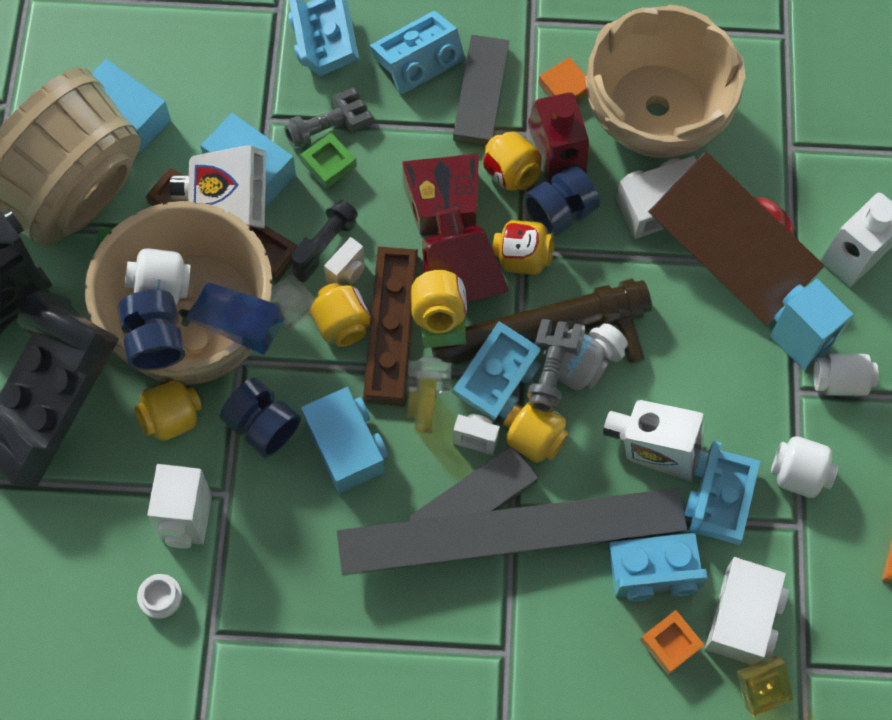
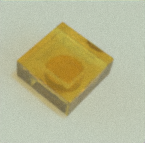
(422, 405)
(765, 685)

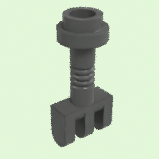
(346, 110)
(545, 395)

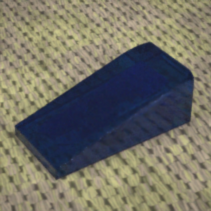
(237, 316)

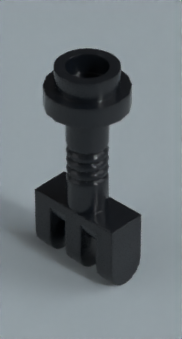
(306, 256)

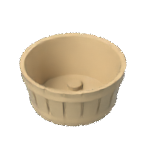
(64, 156)
(218, 252)

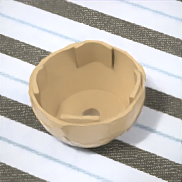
(666, 60)

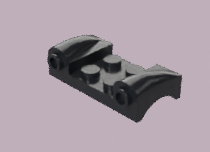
(17, 270)
(48, 384)

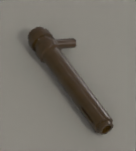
(605, 305)

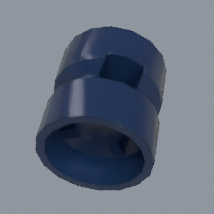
(565, 199)
(151, 330)
(265, 422)

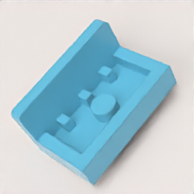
(323, 34)
(723, 495)

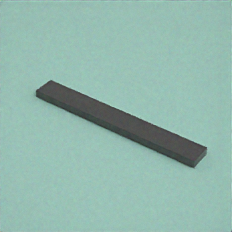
(510, 531)

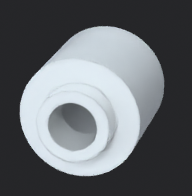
(845, 374)

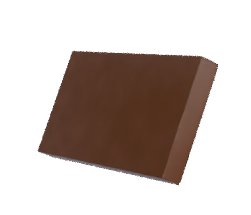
(735, 237)

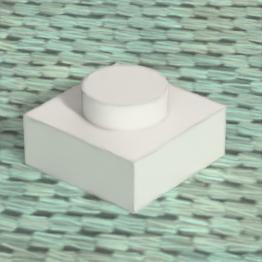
(345, 264)
(476, 433)

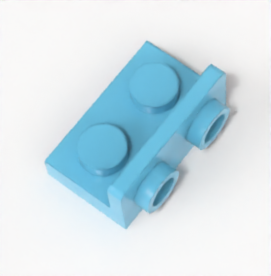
(419, 51)
(497, 371)
(656, 566)

